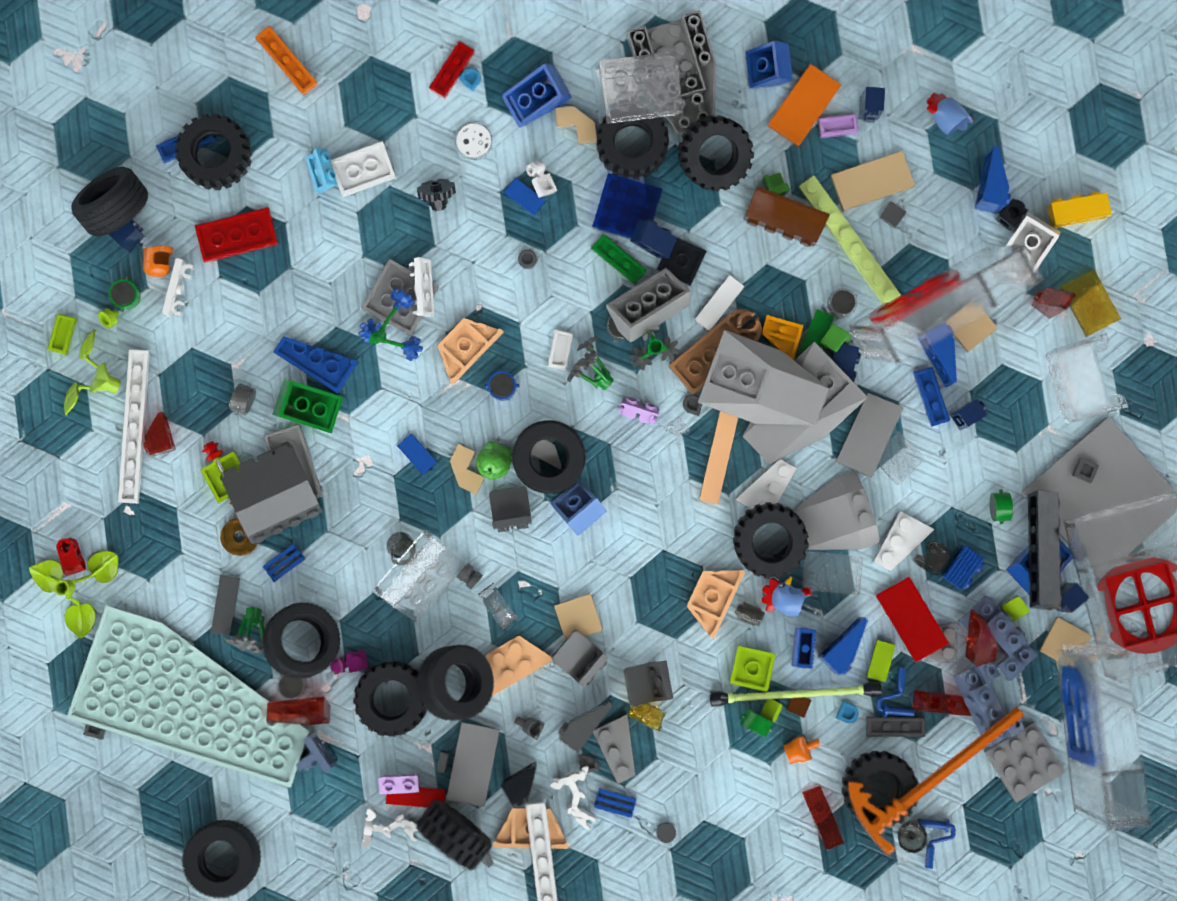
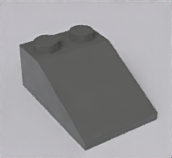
(581, 728)

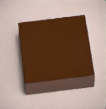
(798, 706)

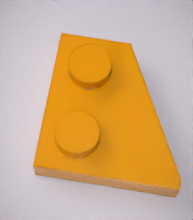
(782, 334)

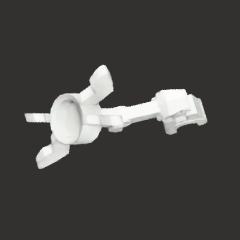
(570, 779)
(408, 826)

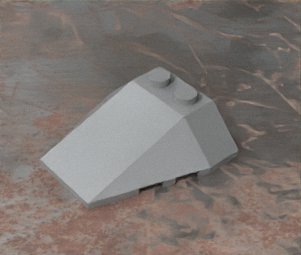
(839, 516)

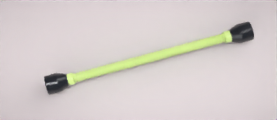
(870, 689)

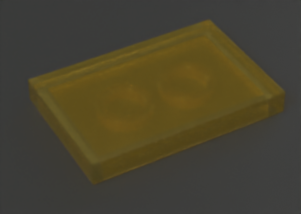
(1091, 304)

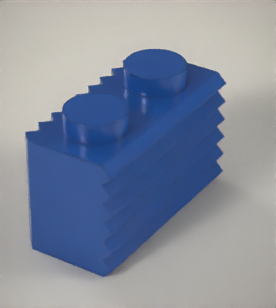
(963, 567)
(803, 648)

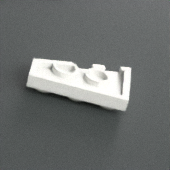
(768, 486)
(901, 539)

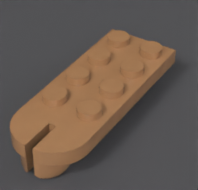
(696, 362)

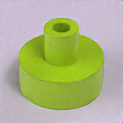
(108, 318)

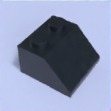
(518, 786)

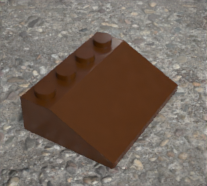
(785, 217)

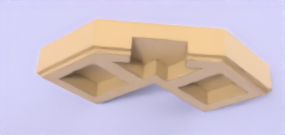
(571, 116)
(460, 463)

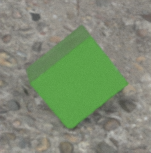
(776, 184)
(835, 338)

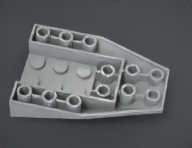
(694, 62)
(761, 384)
(844, 396)

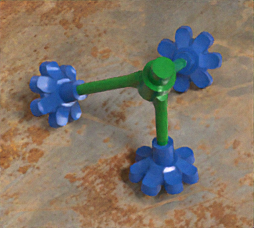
(375, 332)

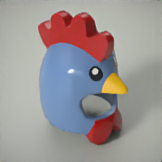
(948, 113)
(784, 597)

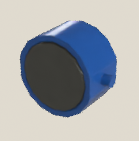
(502, 385)

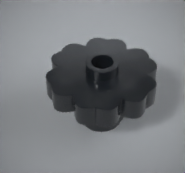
(436, 193)

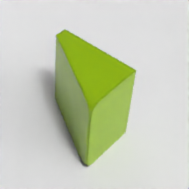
(1015, 608)
(771, 710)

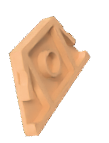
(465, 346)
(713, 597)
(515, 661)
(516, 831)

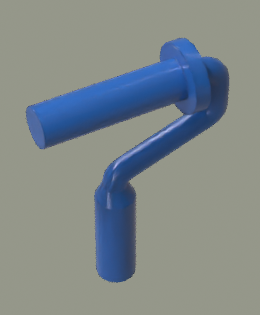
(894, 710)
(930, 848)

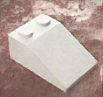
(1036, 236)

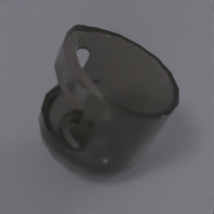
(398, 544)
(935, 559)

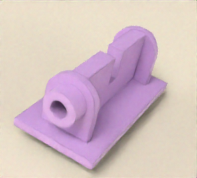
(646, 411)
(399, 784)

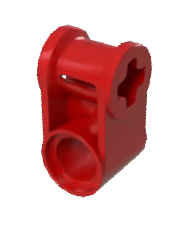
(71, 558)

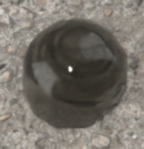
(912, 836)

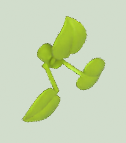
(101, 381)
(48, 577)

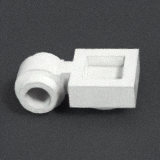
(542, 183)

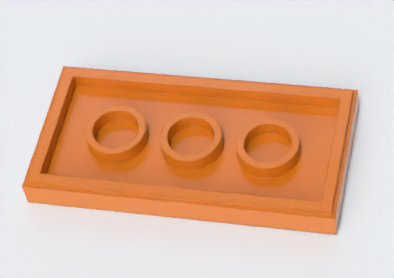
(804, 105)

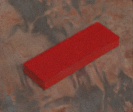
(452, 69)
(418, 799)

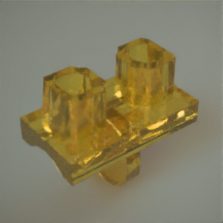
(648, 715)

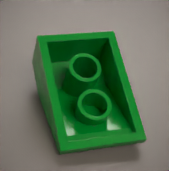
(307, 405)

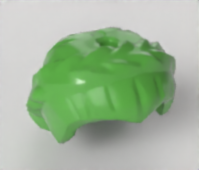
(496, 458)

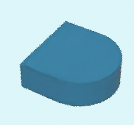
(470, 78)
(847, 712)

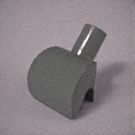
(530, 726)

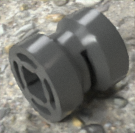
(466, 572)

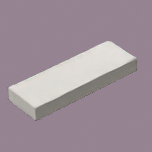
(719, 303)

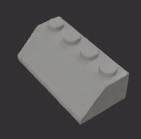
(649, 304)

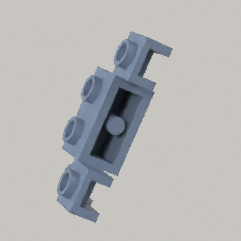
(1007, 636)
(982, 701)

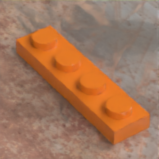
(286, 60)

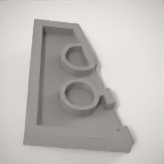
(616, 747)

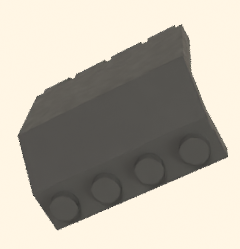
(270, 493)

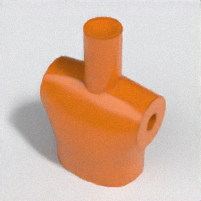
(799, 750)

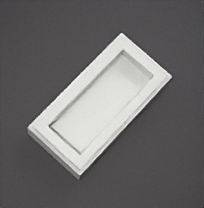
(560, 350)

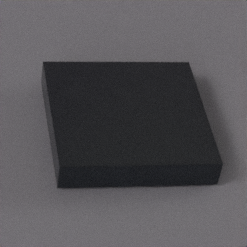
(683, 261)

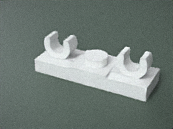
(423, 287)
(176, 288)

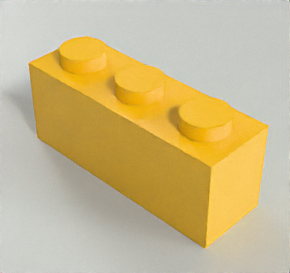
(1079, 209)

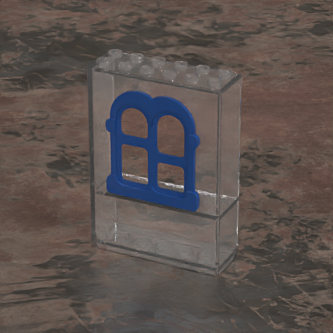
(1102, 735)

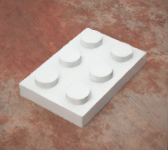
(362, 169)

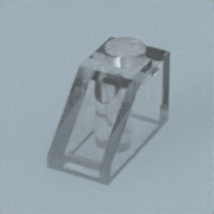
(497, 606)

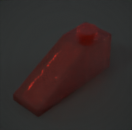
(1052, 301)
(980, 644)
(939, 703)
(299, 711)
(823, 818)

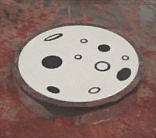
(474, 141)

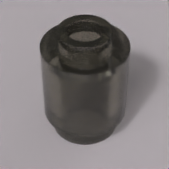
(749, 614)

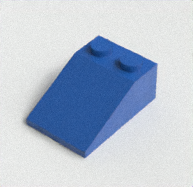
(536, 95)
(993, 185)
(943, 359)
(1020, 566)
(842, 650)

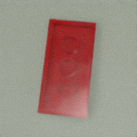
(236, 235)
(912, 619)

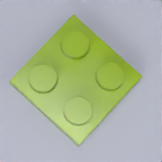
(752, 668)

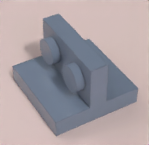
(318, 755)

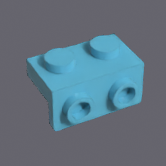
(321, 170)

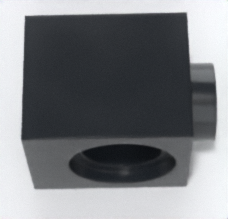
(1008, 221)

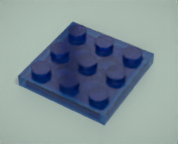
(625, 204)

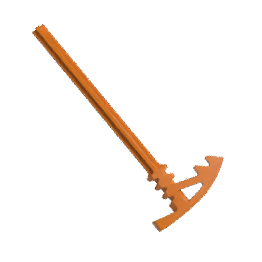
(901, 805)

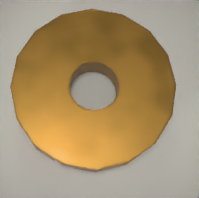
(228, 539)

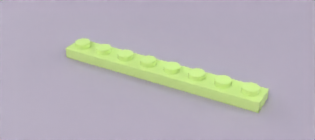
(850, 241)

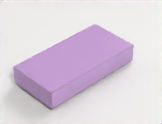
(838, 125)

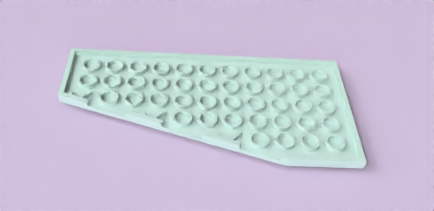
(173, 696)

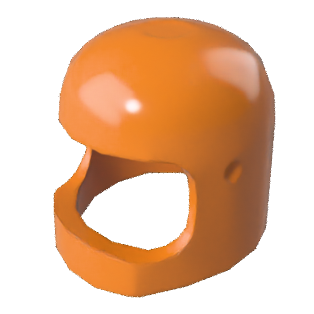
(157, 263)

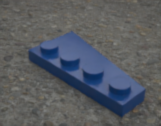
(321, 365)

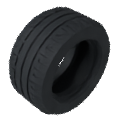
(109, 201)
(327, 631)

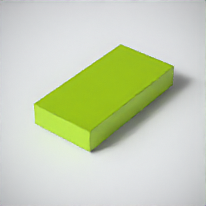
(62, 334)
(880, 661)

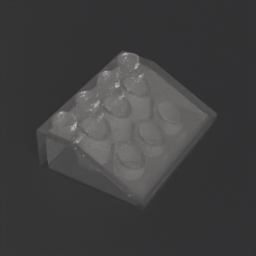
(641, 87)
(420, 576)

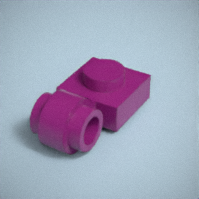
(355, 662)

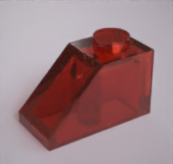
(159, 436)

